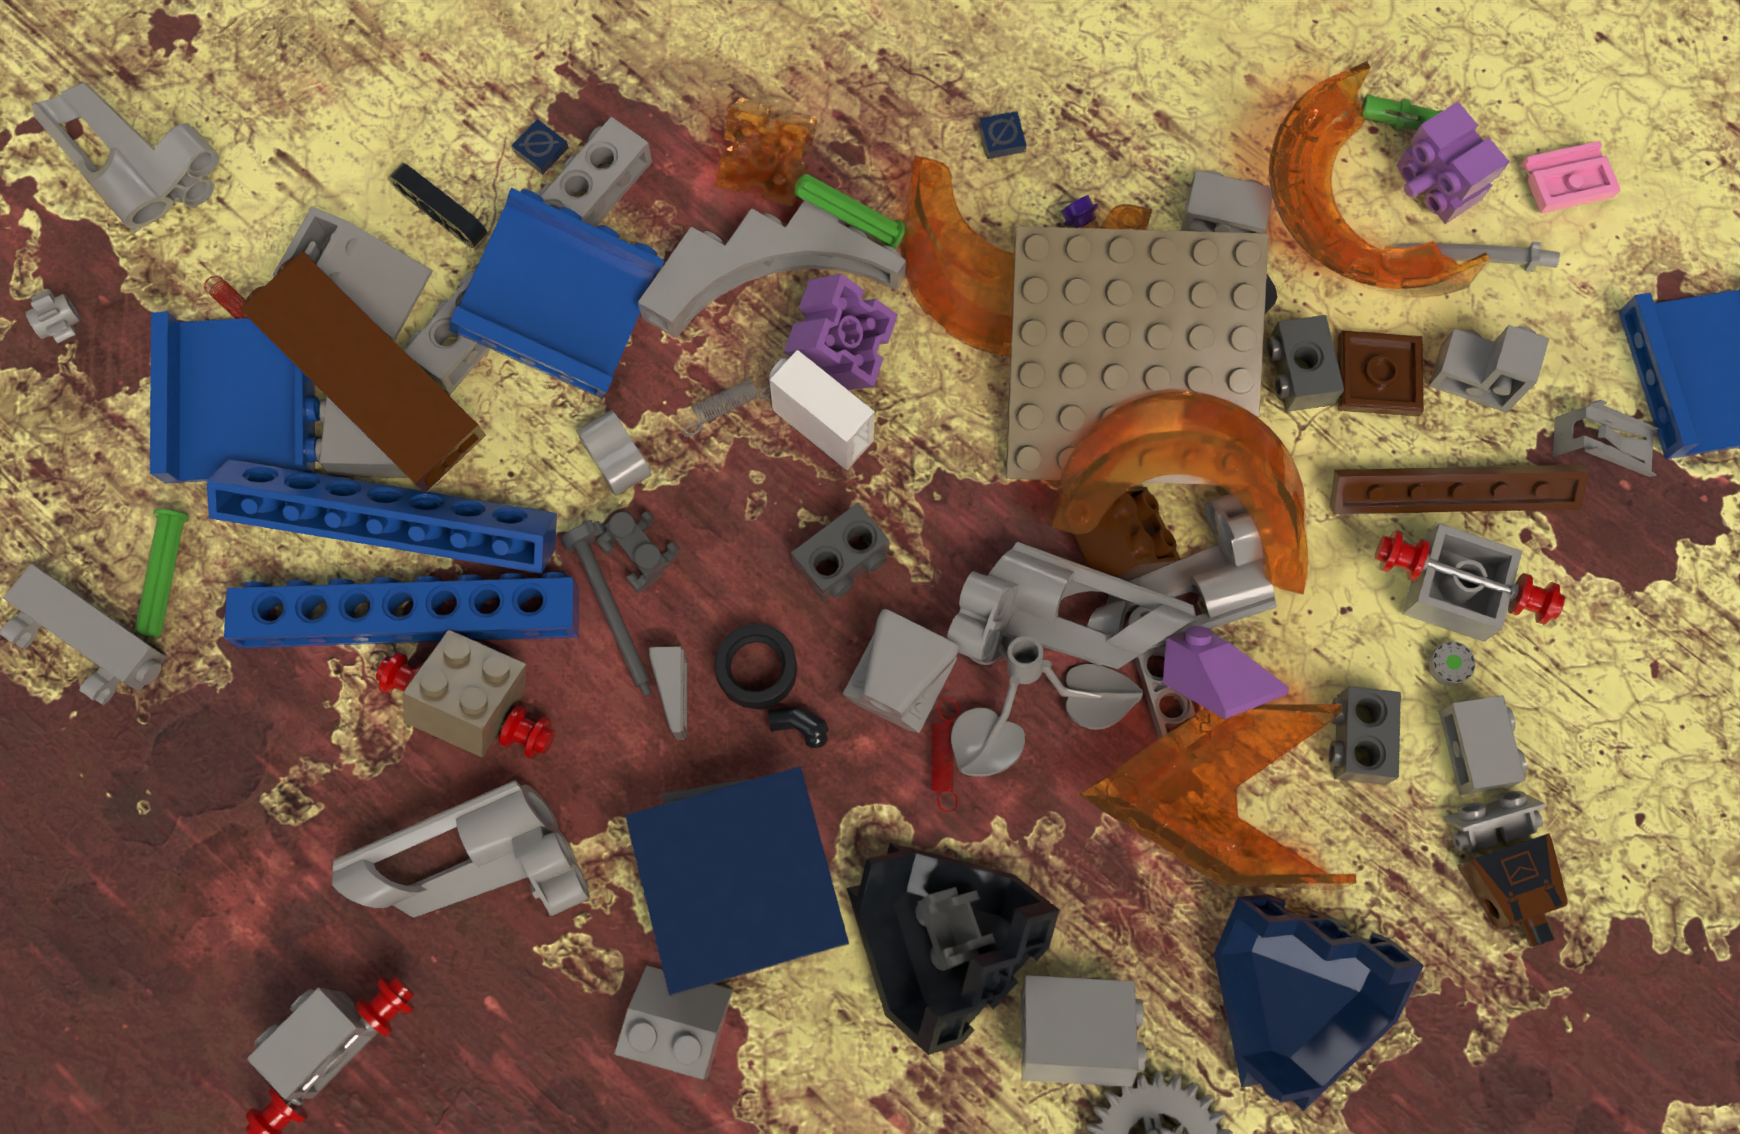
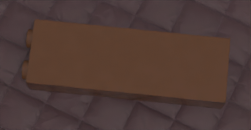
(363, 371)

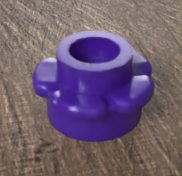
(1079, 212)

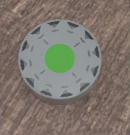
(1451, 663)

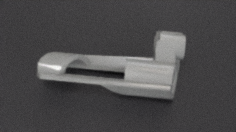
(1224, 576)
(1024, 600)

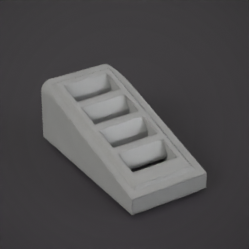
(671, 675)

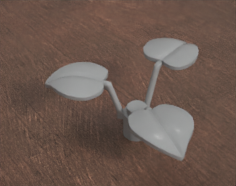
(1095, 700)

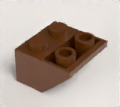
(1130, 538)

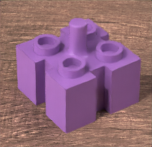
(1450, 163)
(842, 331)

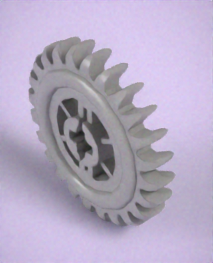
(1149, 1101)

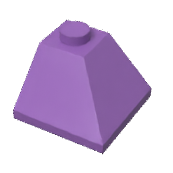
(1217, 673)

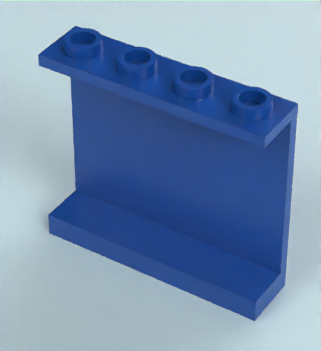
(556, 293)
(1688, 369)
(225, 396)

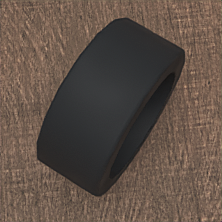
(751, 634)

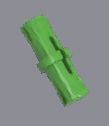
(1375, 108)

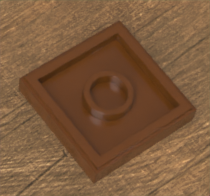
(1381, 373)

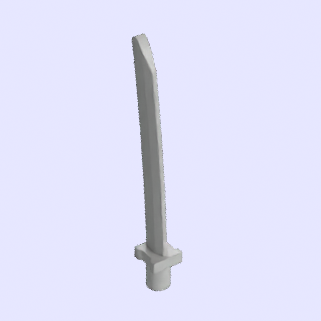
(1530, 257)

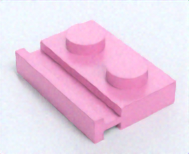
(1570, 177)

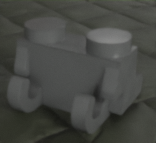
(638, 547)
(951, 927)

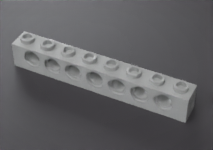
(603, 188)

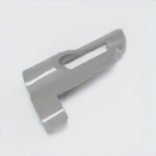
(136, 178)
(507, 837)

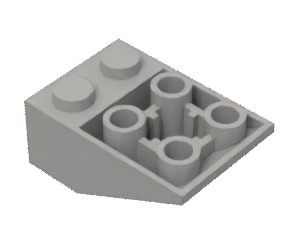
(363, 267)

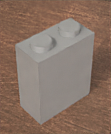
(347, 450)
(1080, 1031)

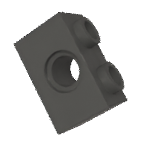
(1311, 342)

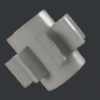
(53, 316)

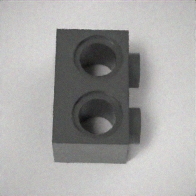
(833, 546)
(1379, 738)

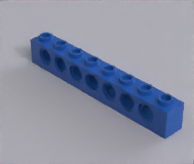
(382, 515)
(250, 607)

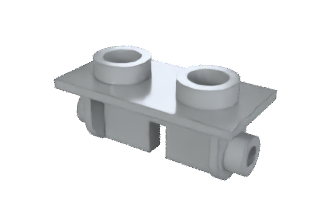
(1513, 813)

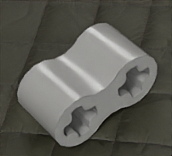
(614, 452)

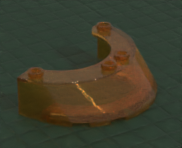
(1304, 198)
(956, 271)
(1200, 439)

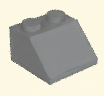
(676, 1029)

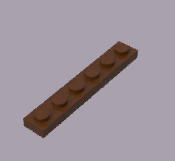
(1458, 489)

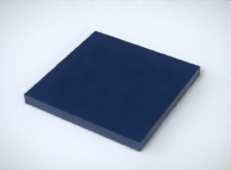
(736, 880)

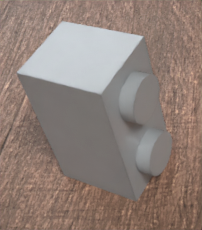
(1226, 204)
(1483, 745)

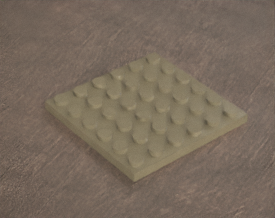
(1124, 320)

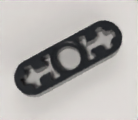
(437, 205)

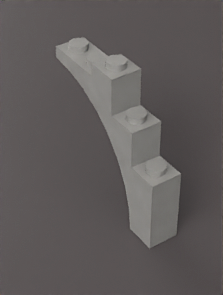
(761, 246)

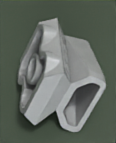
(901, 671)

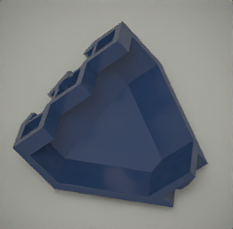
(1305, 995)

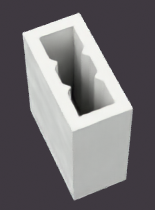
(821, 409)

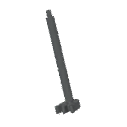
(580, 540)

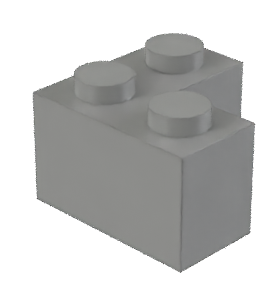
(1489, 370)

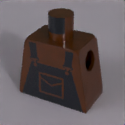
(1519, 886)

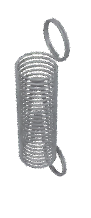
(730, 395)

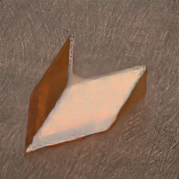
(1186, 795)

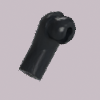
(802, 720)

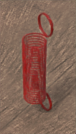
(236, 294)
(937, 771)

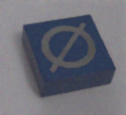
(1002, 135)
(540, 146)

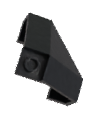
(915, 995)

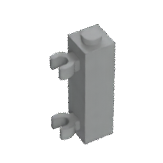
(83, 627)

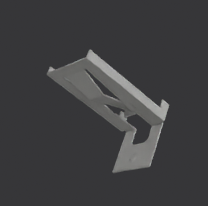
(1609, 418)

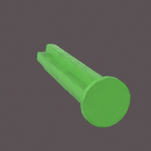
(850, 210)
(159, 572)

